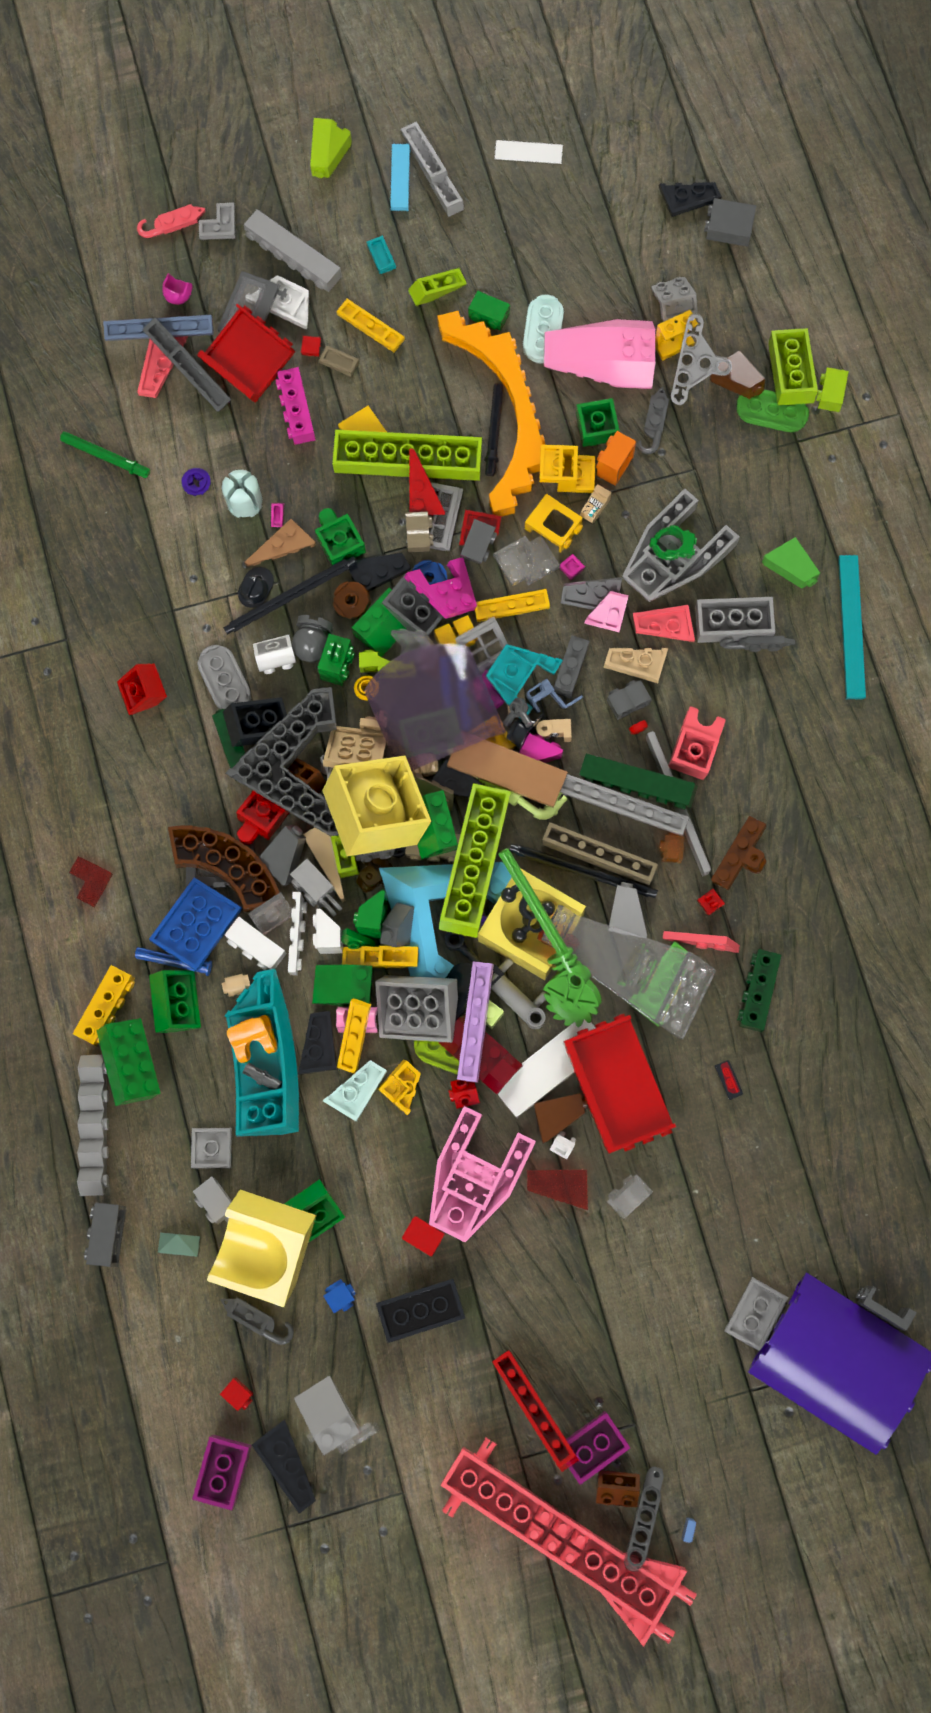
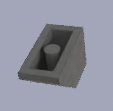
(398, 926)

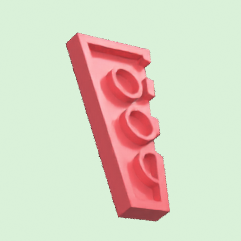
(155, 370)

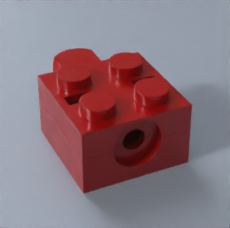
(259, 818)

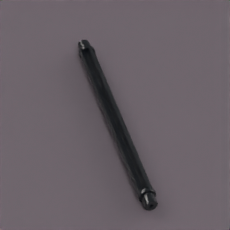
(289, 595)
(580, 869)

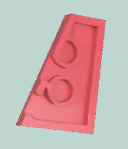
(666, 623)

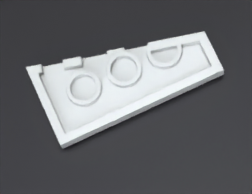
(294, 962)

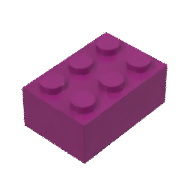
(596, 1447)
(221, 1472)

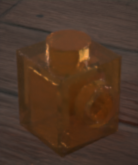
(672, 848)

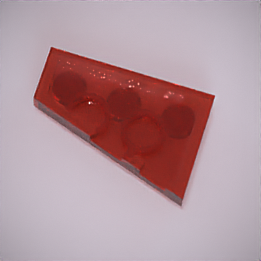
(560, 1185)

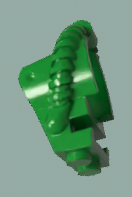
(686, 538)

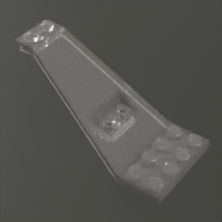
(645, 973)

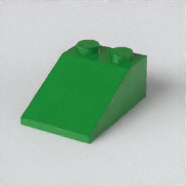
(342, 983)

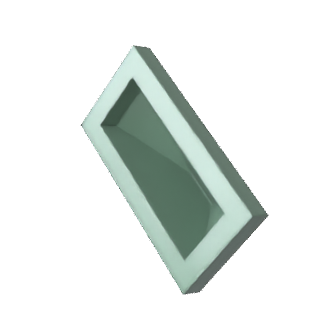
(179, 1244)

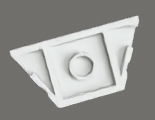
(295, 305)

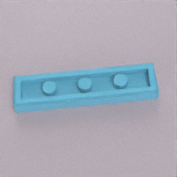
(400, 177)

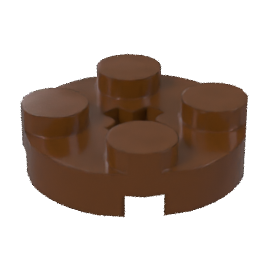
(341, 600)

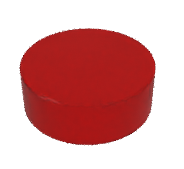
(638, 727)

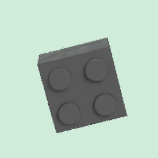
(477, 542)

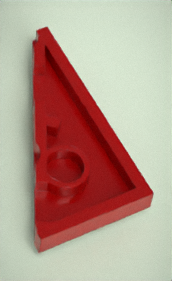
(421, 492)

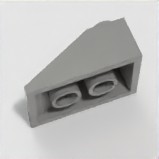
(327, 1415)

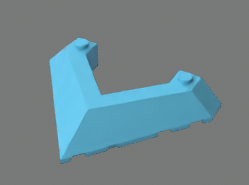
(416, 888)

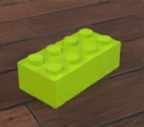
(792, 366)

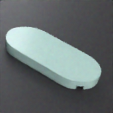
(542, 316)

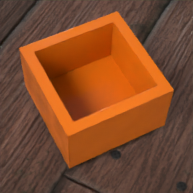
(615, 458)

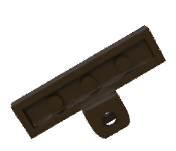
(371, 875)

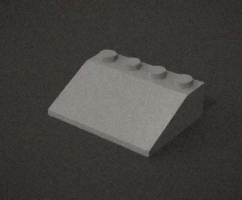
(416, 1008)

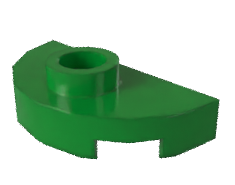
(355, 940)

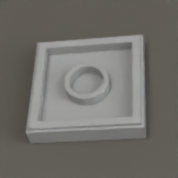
(211, 1148)

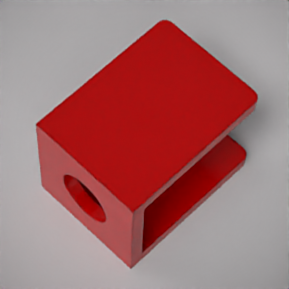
(423, 1236)

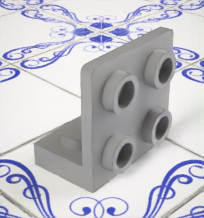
(675, 297)

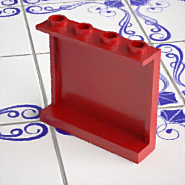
(248, 353)

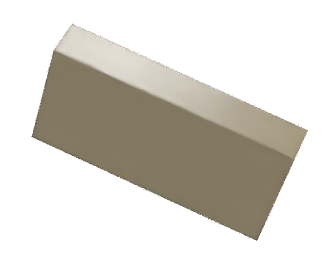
(339, 361)

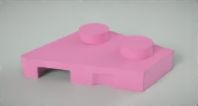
(609, 612)

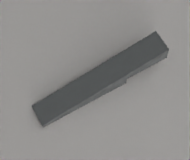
(186, 364)

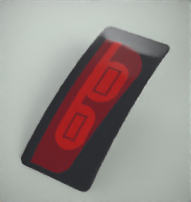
(729, 1080)

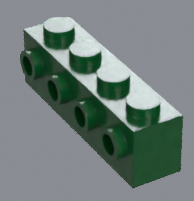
(760, 990)

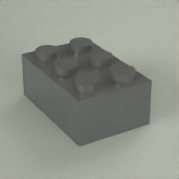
(105, 1235)

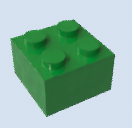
(596, 421)

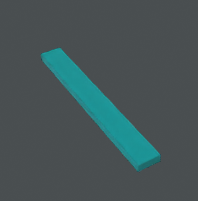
(852, 627)

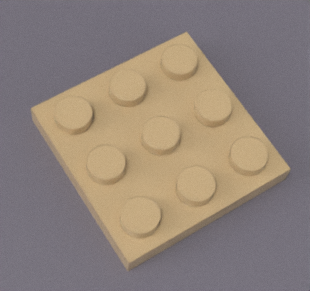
(353, 746)

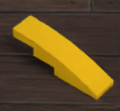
(381, 956)

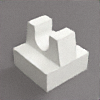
(562, 1145)

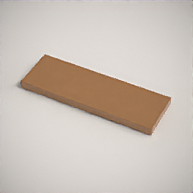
(510, 771)

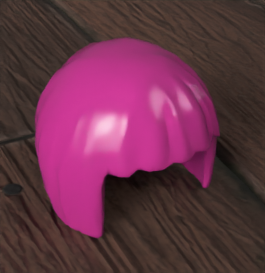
(176, 291)

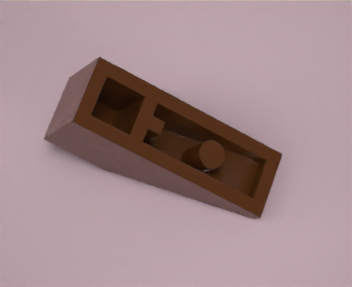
(308, 774)

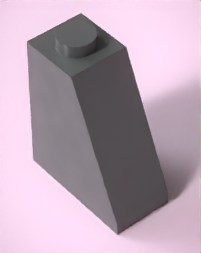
(284, 853)

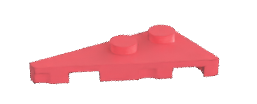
(703, 941)

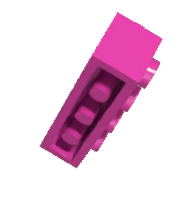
(296, 406)

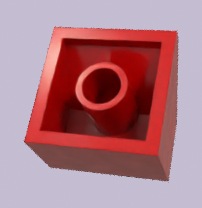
(141, 688)

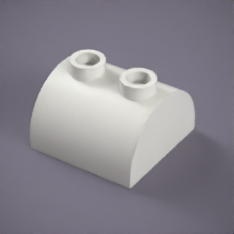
(274, 654)

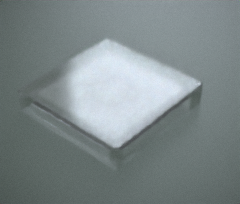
(271, 913)

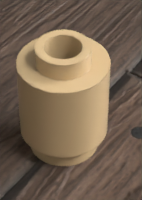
(235, 984)

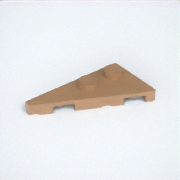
(285, 541)

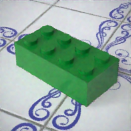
(128, 1061)

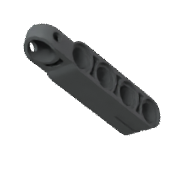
(652, 1485)

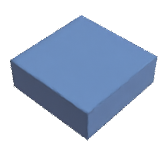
(689, 1529)

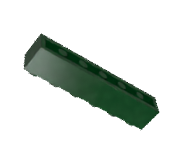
(639, 781)

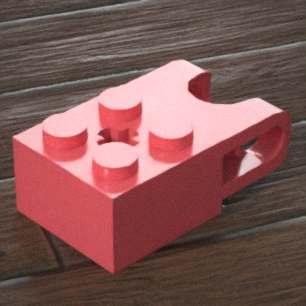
(696, 739)

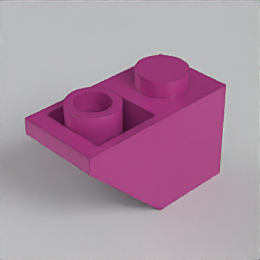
(541, 750)

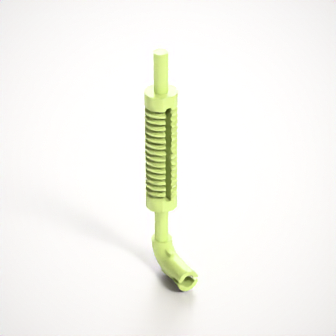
(541, 813)

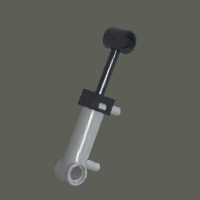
(504, 987)

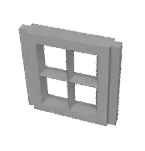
(476, 632)

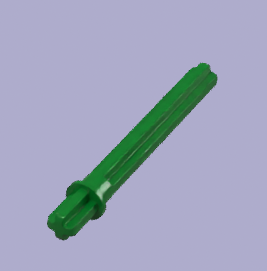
(104, 454)

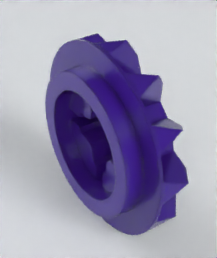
(199, 474)

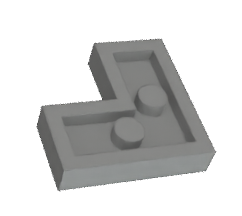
(219, 228)

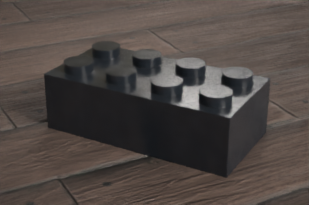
(420, 1310)

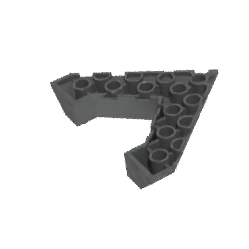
(267, 763)

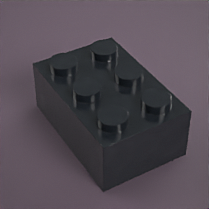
(252, 719)

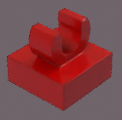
(710, 902)

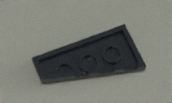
(283, 1462)

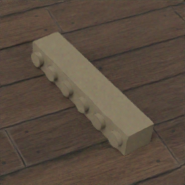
(599, 854)

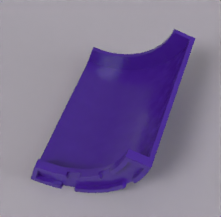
(842, 1364)

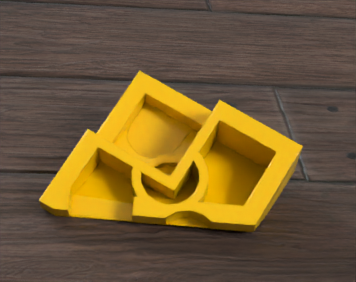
(401, 1086)

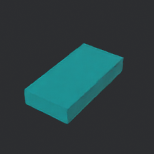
(381, 254)

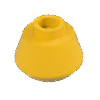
(360, 686)

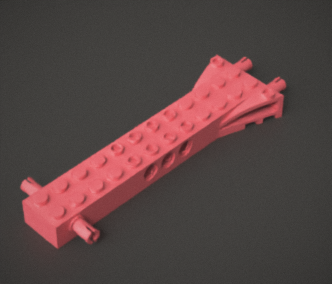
(635, 1596)

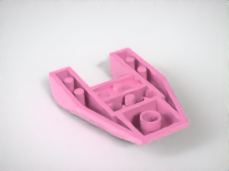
(469, 1187)

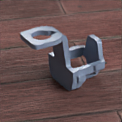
(546, 689)

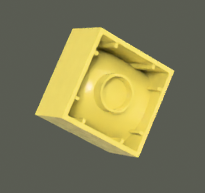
(376, 805)
(506, 917)
(262, 1248)

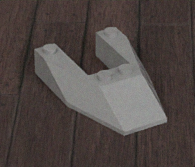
(657, 577)

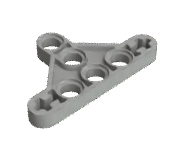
(698, 352)

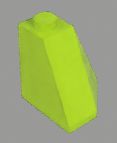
(328, 146)

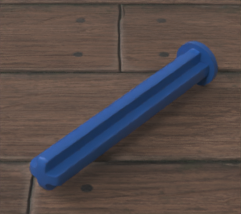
(167, 959)

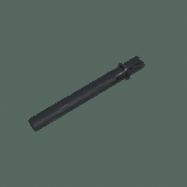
(491, 456)

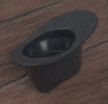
(255, 587)
(518, 732)

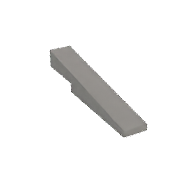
(433, 169)

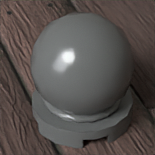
(311, 638)

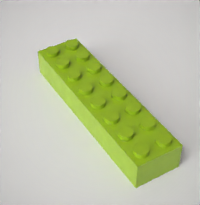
(389, 454)
(474, 861)

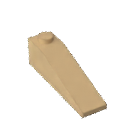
(322, 849)

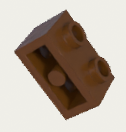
(617, 1488)

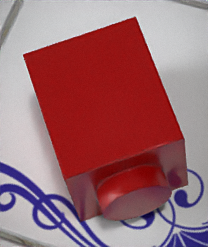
(237, 1394)

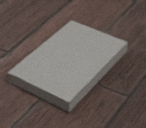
(756, 1314)

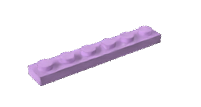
(475, 1022)

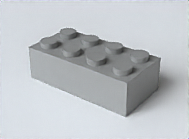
(734, 618)

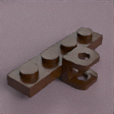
(742, 854)

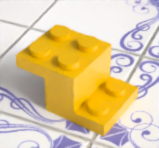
(567, 468)

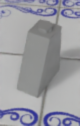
(627, 911)

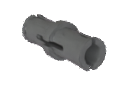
(262, 1077)

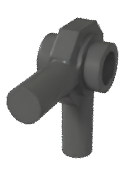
(518, 708)

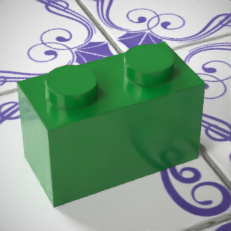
(489, 309)

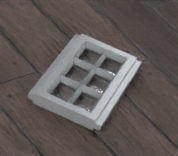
(444, 525)

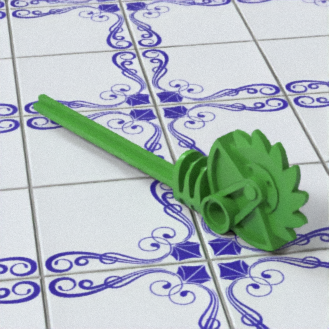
(568, 995)

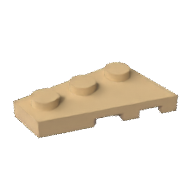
(638, 663)

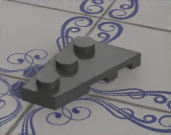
(589, 593)

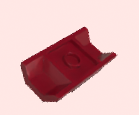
(496, 1062)

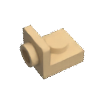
(369, 723)

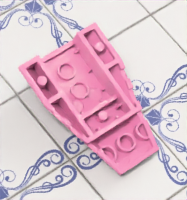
(605, 351)

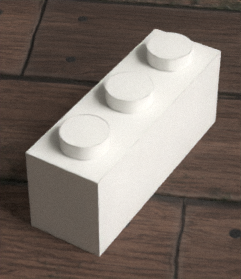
(254, 944)

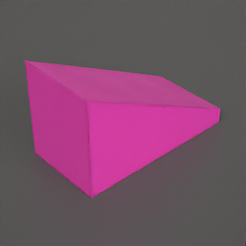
(277, 514)

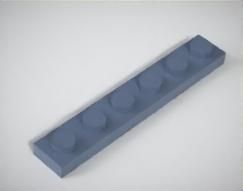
(176, 327)

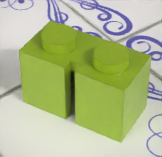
(832, 390)

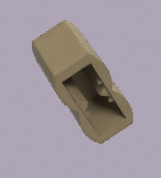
(418, 531)

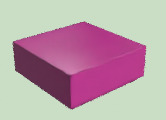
(571, 567)

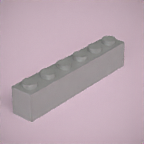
(292, 250)

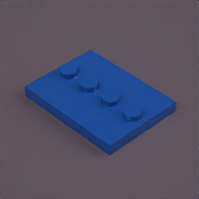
(195, 924)

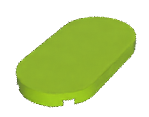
(435, 1055)

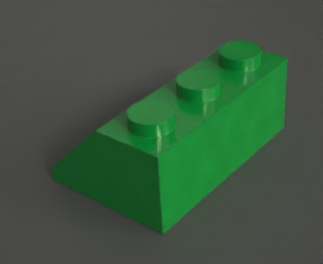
(376, 626)
(440, 834)
(371, 916)
(174, 1001)
(319, 1202)

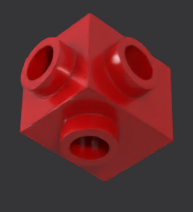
(463, 1093)

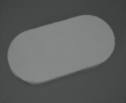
(223, 676)

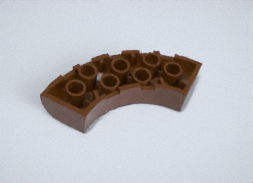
(225, 858)

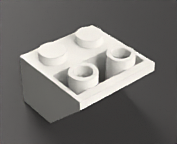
(327, 934)

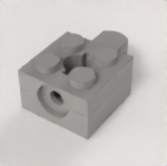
(316, 887)

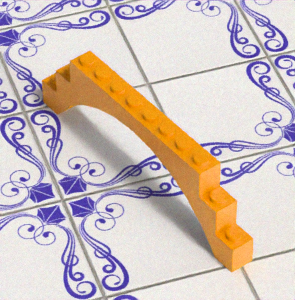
(500, 356)

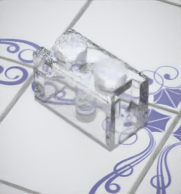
(629, 1196)

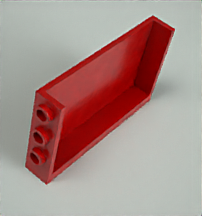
(618, 1084)

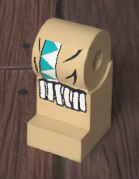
(596, 504)
(555, 728)

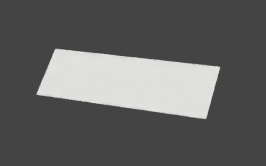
(528, 151)

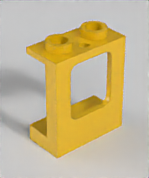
(670, 335)
(542, 511)

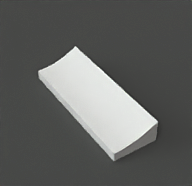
(541, 1072)

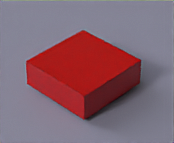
(311, 346)

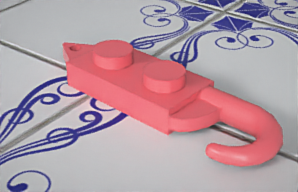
(172, 221)

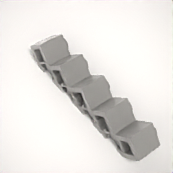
(93, 1126)

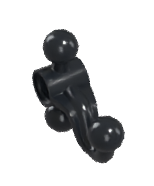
(520, 934)

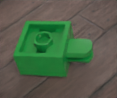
(338, 537)
(336, 660)

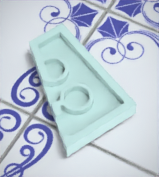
(357, 1091)

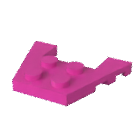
(449, 596)

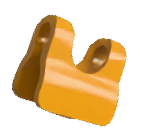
(255, 1029)

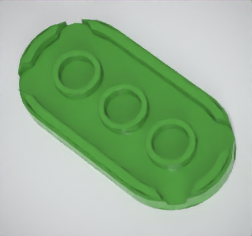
(766, 412)

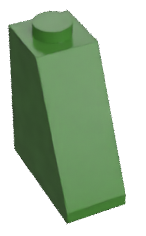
(792, 564)

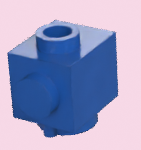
(340, 1296)

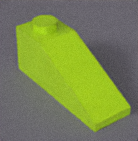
(436, 286)

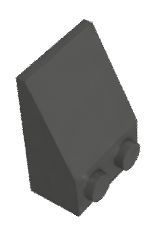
(412, 608)

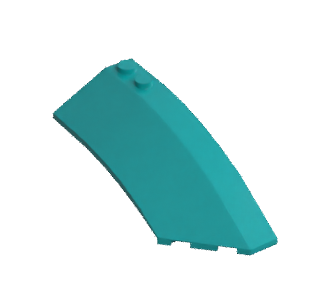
(258, 1107)

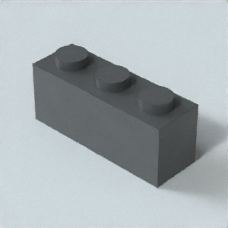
(571, 666)

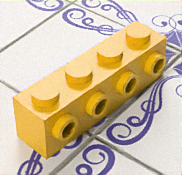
(104, 1004)

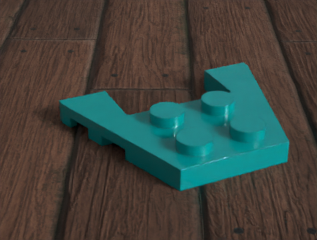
(514, 668)

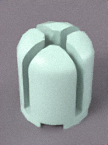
(242, 493)

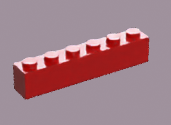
(535, 1411)

